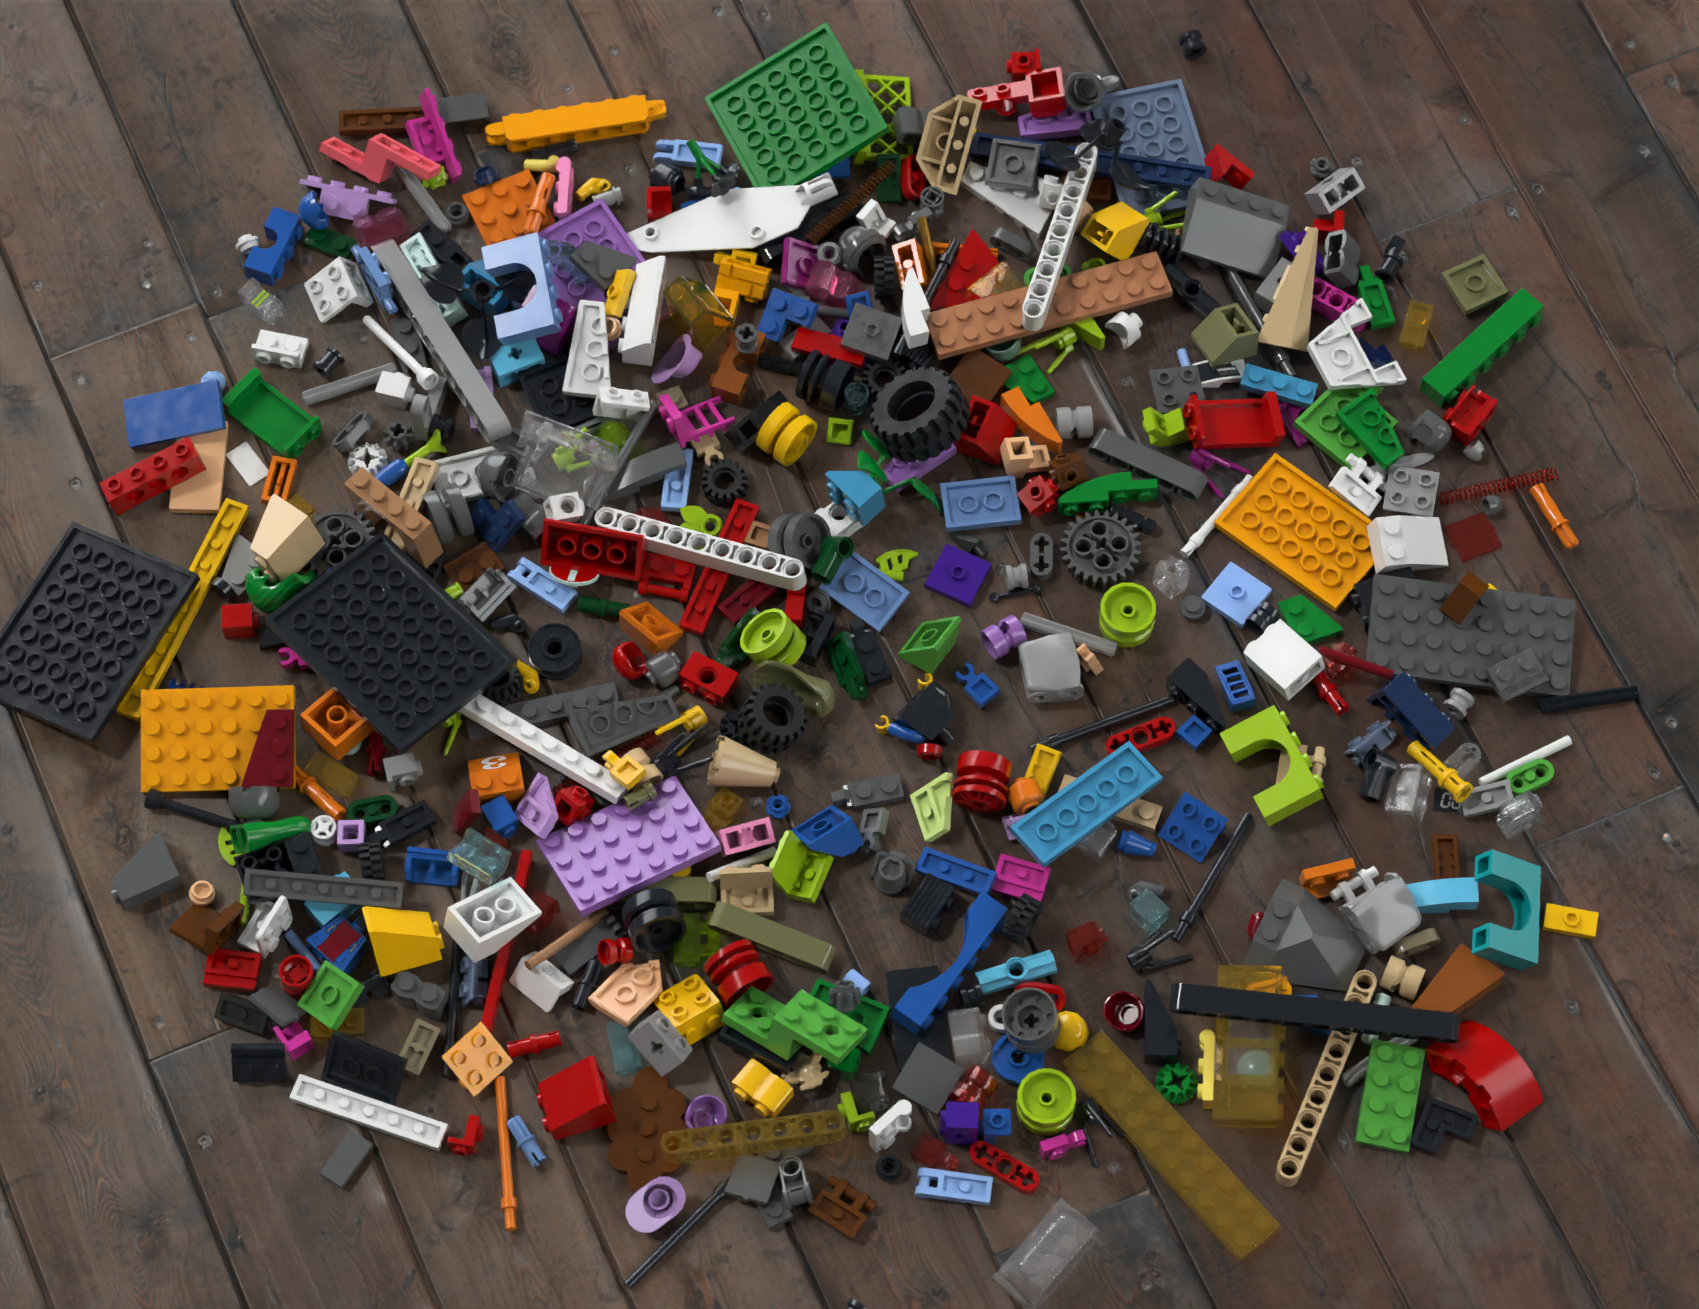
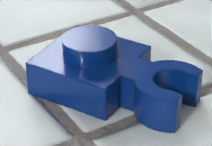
(978, 688)

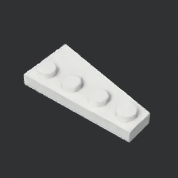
(1015, 203)
(589, 353)

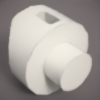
(1125, 327)

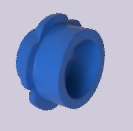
(777, 813)

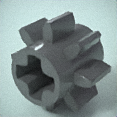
(398, 435)
(844, 996)

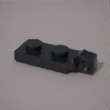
(869, 654)
(403, 825)

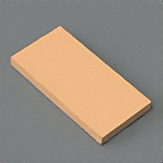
(203, 491)

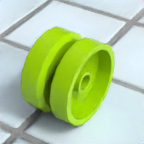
(1127, 614)
(773, 637)
(1060, 1098)

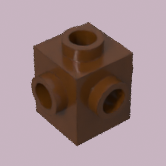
(1068, 471)

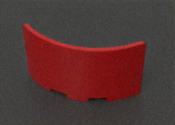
(1490, 1071)

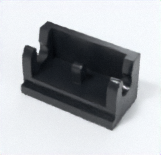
(817, 632)

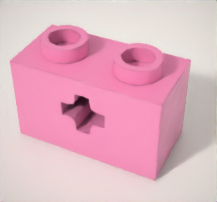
(745, 836)

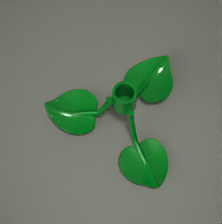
(868, 464)

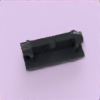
(376, 984)

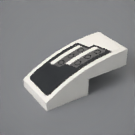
(1225, 373)

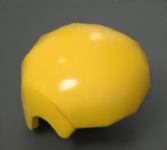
(1073, 1031)

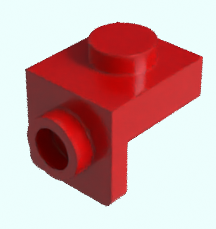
(473, 1134)

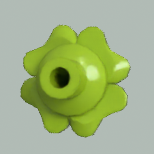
(436, 181)

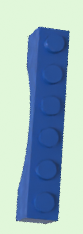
(919, 1002)

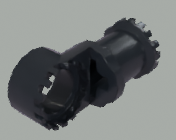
(1391, 260)

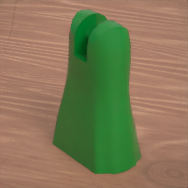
(256, 835)

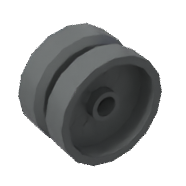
(452, 512)
(798, 537)

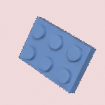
(980, 503)
(866, 592)

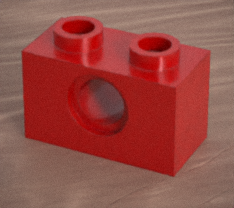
(700, 668)

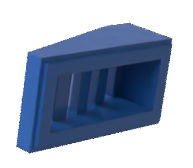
(1239, 703)

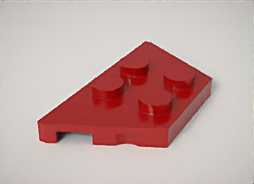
(969, 266)

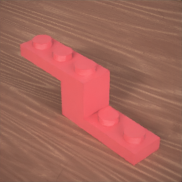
(380, 158)

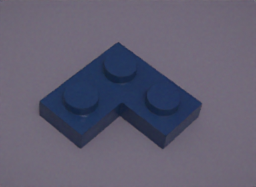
(495, 526)

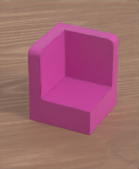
(296, 1040)

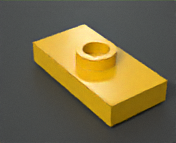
(619, 292)
(1043, 766)
(1570, 921)

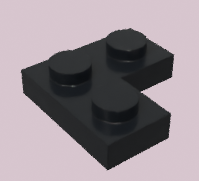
(1439, 1119)

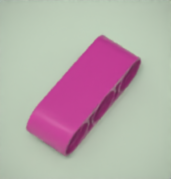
(1330, 295)

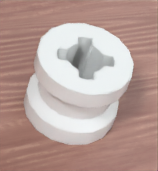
(326, 825)

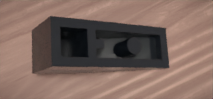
(1159, 1030)

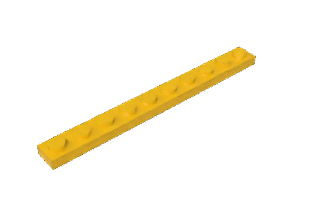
(206, 565)

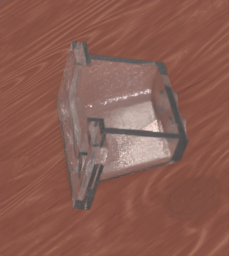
(561, 459)

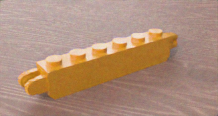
(579, 122)

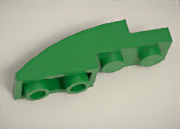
(1110, 488)

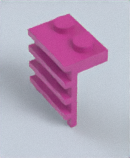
(680, 425)

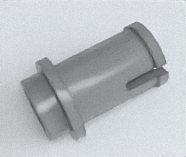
(610, 197)

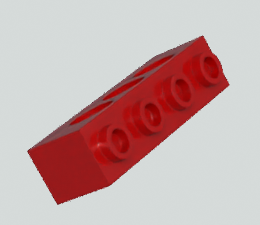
(153, 476)

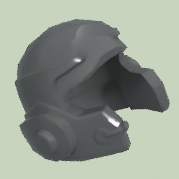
(855, 242)

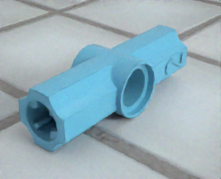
(1032, 967)

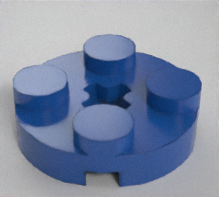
(1008, 1070)

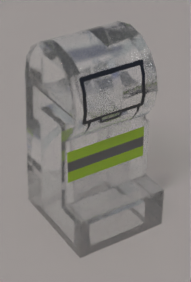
(261, 302)

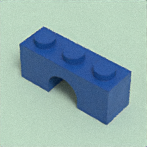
(269, 263)

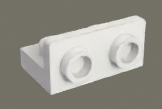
(280, 349)
(620, 403)

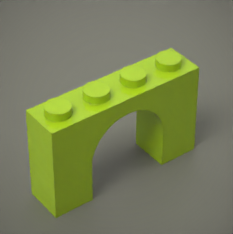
(1299, 786)

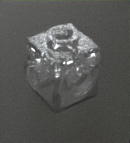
(1171, 576)

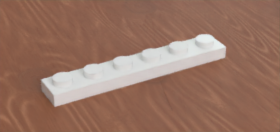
(369, 1112)

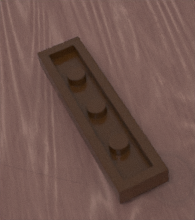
(377, 120)

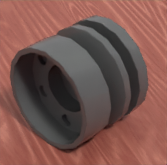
(1023, 1008)

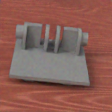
(1411, 491)

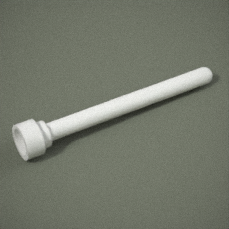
(425, 376)

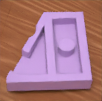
(538, 807)

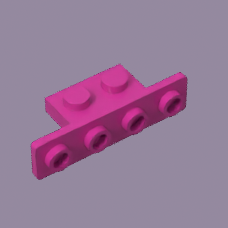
(430, 137)

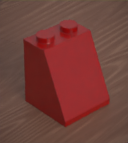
(576, 1100)

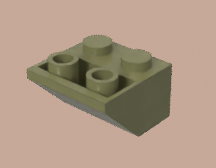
(1226, 335)

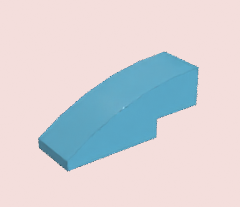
(1445, 894)

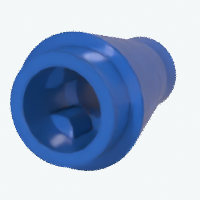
(1134, 844)

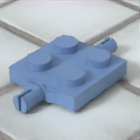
(376, 279)

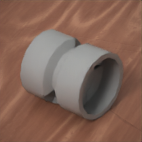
(1074, 422)

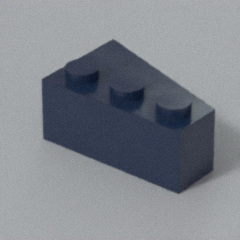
(1413, 710)

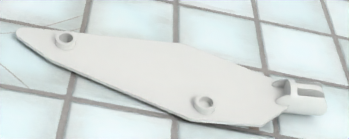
(735, 220)

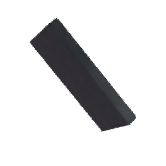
(905, 1041)

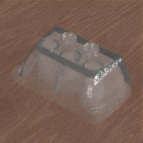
(1047, 1255)

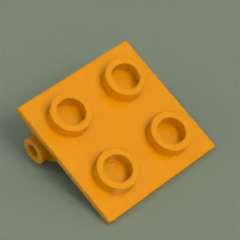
(477, 1059)

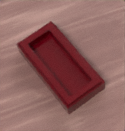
(466, 811)

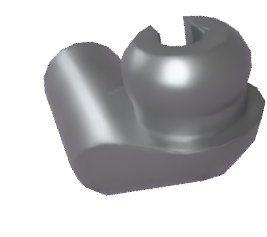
(1140, 886)

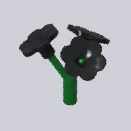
(723, 179)

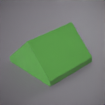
(931, 643)

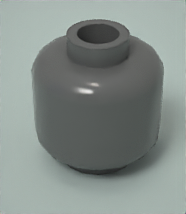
(663, 668)

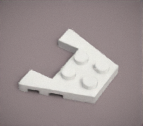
(1343, 359)

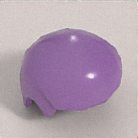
(705, 1112)

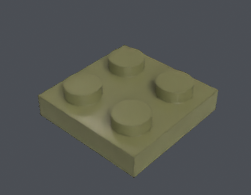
(1474, 284)

